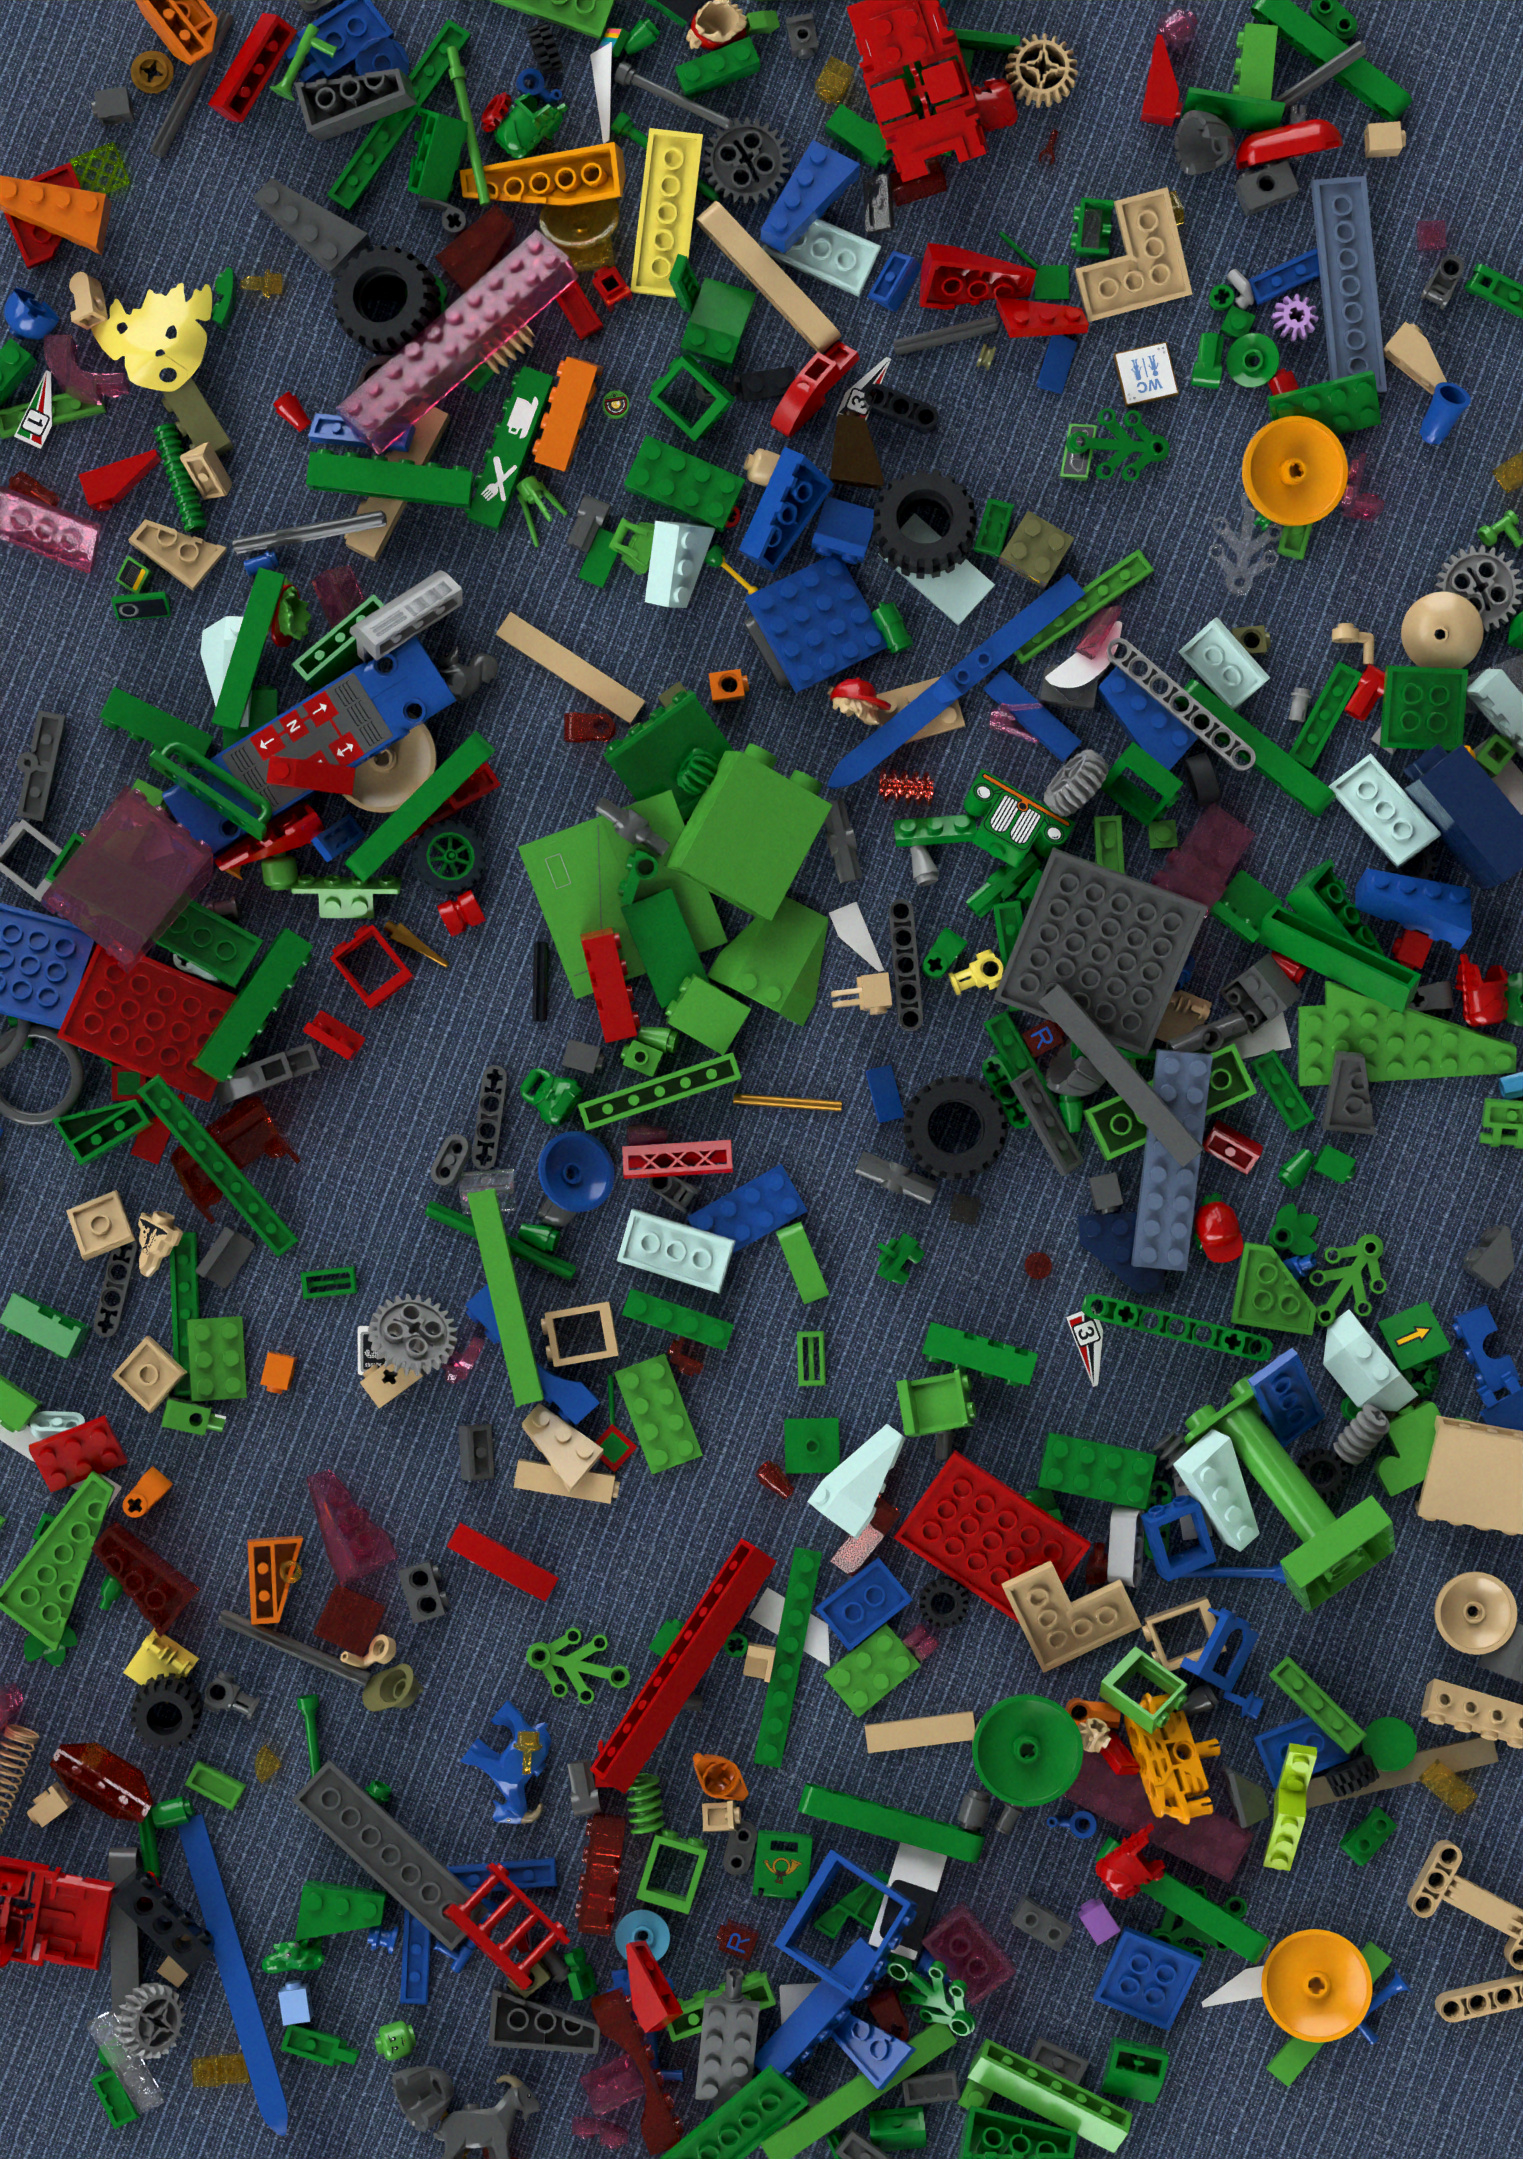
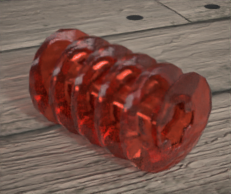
(906, 786)

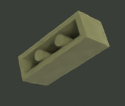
(196, 417)

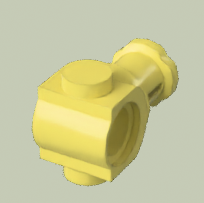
(976, 973)

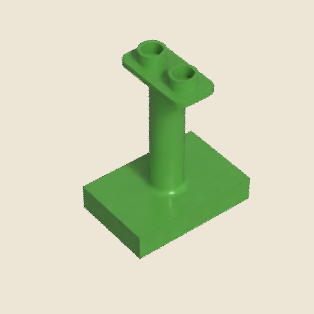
(1333, 1548)

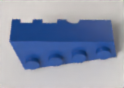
(811, 189)
(784, 509)
(1145, 719)
(1417, 904)

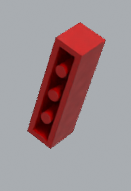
(252, 67)

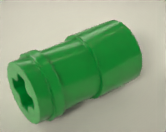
(892, 627)

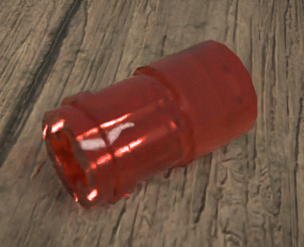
(31, 487)

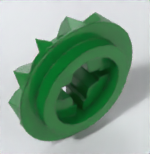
(1430, 1377)

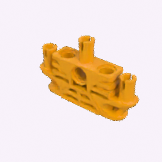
(1162, 1770)

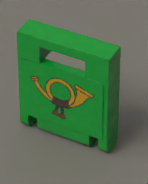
(782, 1871)

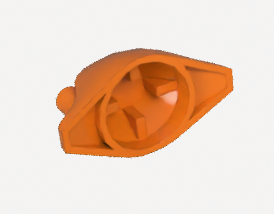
(719, 1777)

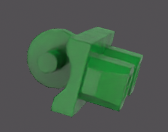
(894, 1257)

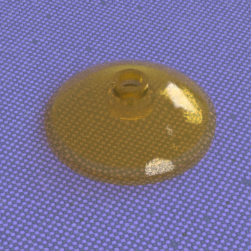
(579, 225)

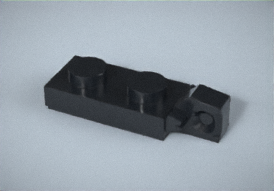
(761, 384)

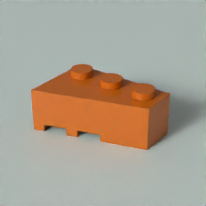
(266, 1586)

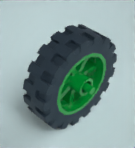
(470, 842)

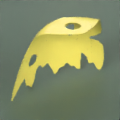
(148, 334)

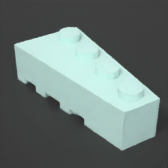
(1500, 703)

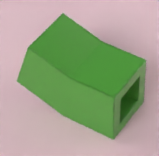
(761, 22)

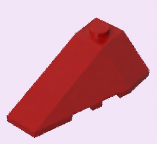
(962, 276)

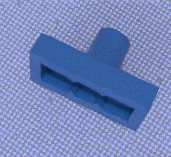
(338, 837)

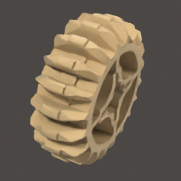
(1051, 70)

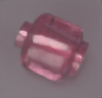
(1177, 27)

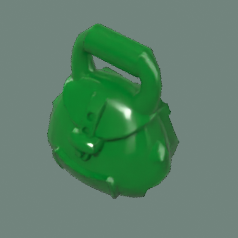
(554, 1097)

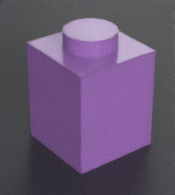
(1098, 1920)

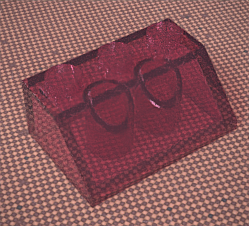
(969, 1952)

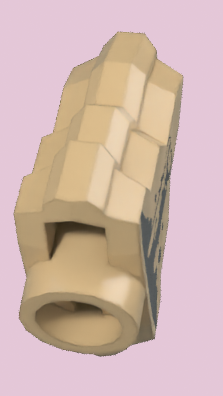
(157, 1240)

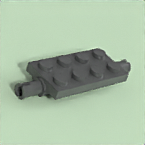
(727, 2043)

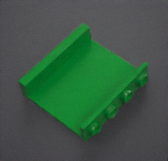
(655, 751)

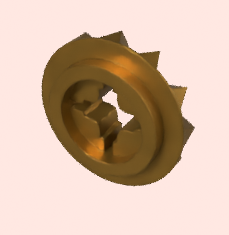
(147, 61)

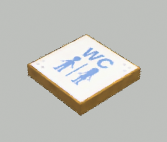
(1146, 374)

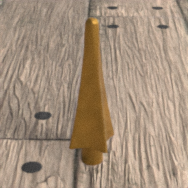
(406, 937)

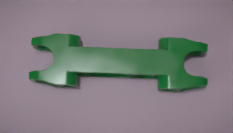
(1216, 1337)

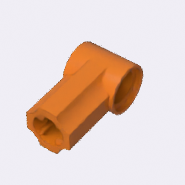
(1095, 1709)

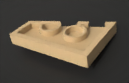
(181, 555)
(562, 1445)

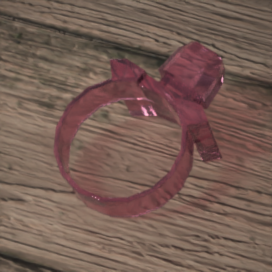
(459, 1364)

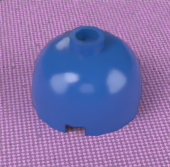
(29, 317)

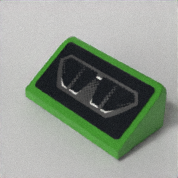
(1078, 466)

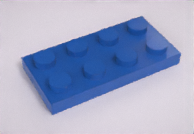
(752, 1209)
(1286, 1397)

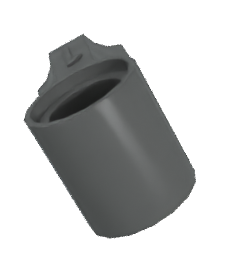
(590, 516)
(584, 1794)

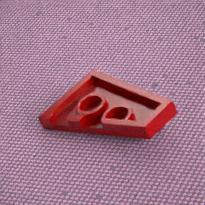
(1040, 319)

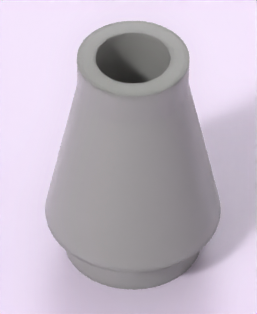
(923, 867)

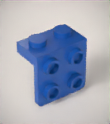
(843, 530)

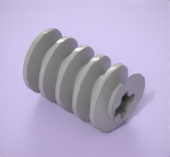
(1362, 1435)

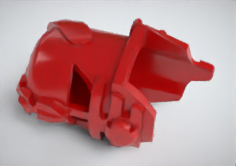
(995, 104)
(1484, 997)
(1127, 1867)

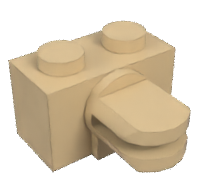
(872, 993)

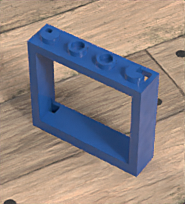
(808, 1905)

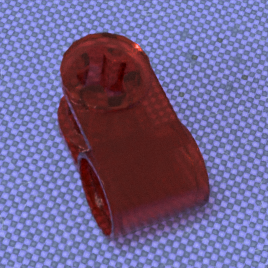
(582, 727)
(888, 2011)

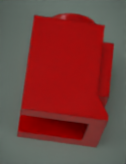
(615, 295)

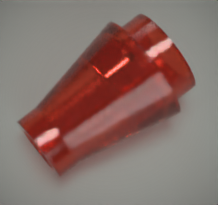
(774, 1479)

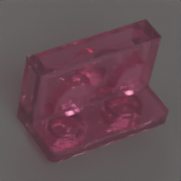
(613, 2084)

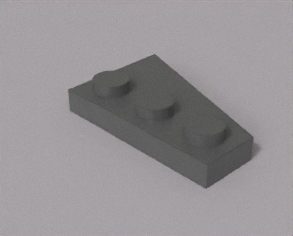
(1348, 1096)

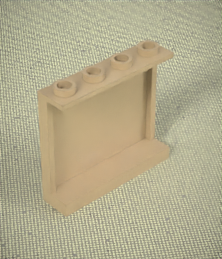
(1474, 1476)

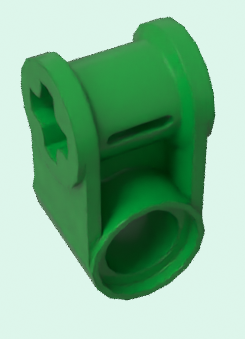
(945, 950)

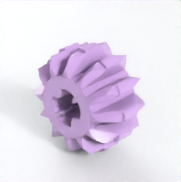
(1296, 308)

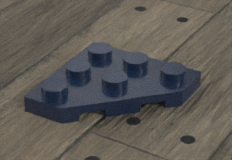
(1111, 1242)

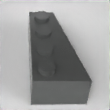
(353, 101)
(314, 229)
(539, 2026)

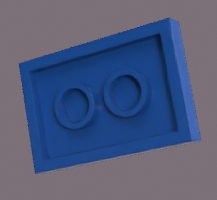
(863, 1603)
(1303, 1731)

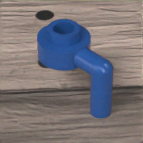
(538, 86)
(1074, 1823)

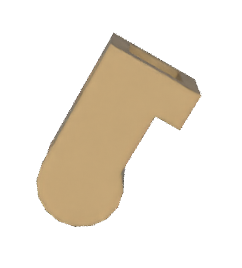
(88, 301)

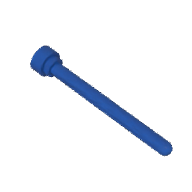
(1239, 1572)

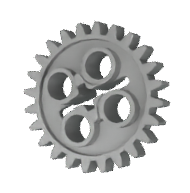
(1501, 579)
(412, 1334)

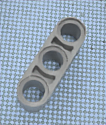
(1126, 1546)

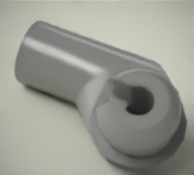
(1243, 285)

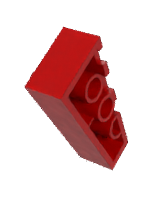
(608, 984)

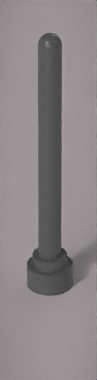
(628, 75)

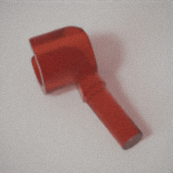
(1050, 147)

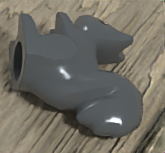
(465, 679)

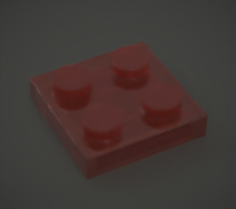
(349, 1619)

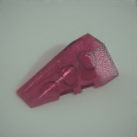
(350, 1537)

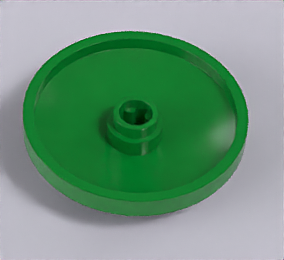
(1027, 1750)

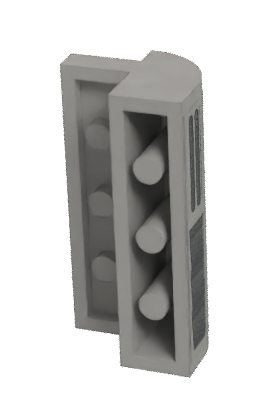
(406, 615)

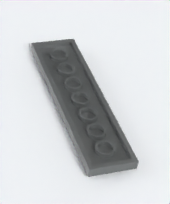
(386, 1851)

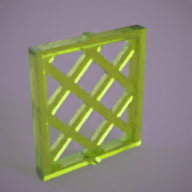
(93, 153)

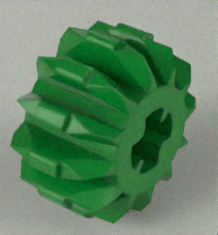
(697, 771)

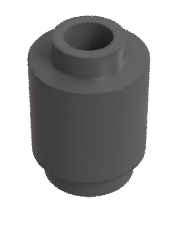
(974, 1809)

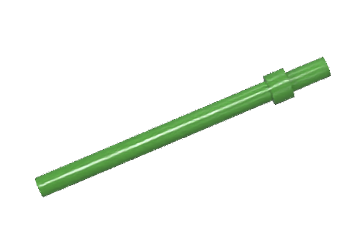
(458, 75)

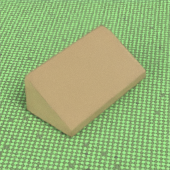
(207, 471)

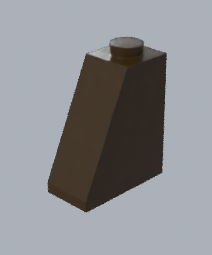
(854, 455)

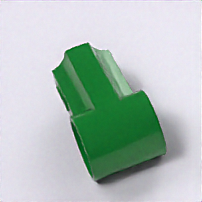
(1207, 368)

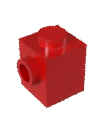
(1411, 949)

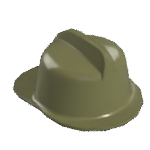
(392, 1688)

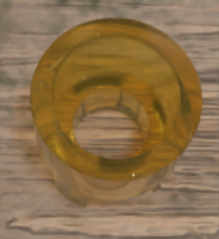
(293, 1578)

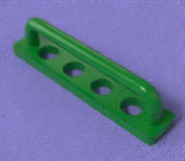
(253, 826)

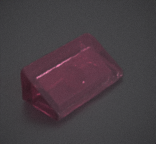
(1098, 631)

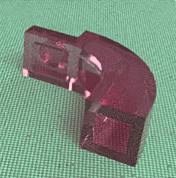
(83, 386)

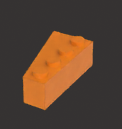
(566, 413)

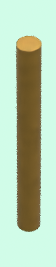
(787, 1102)

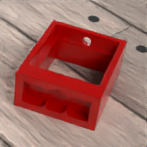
(343, 950)

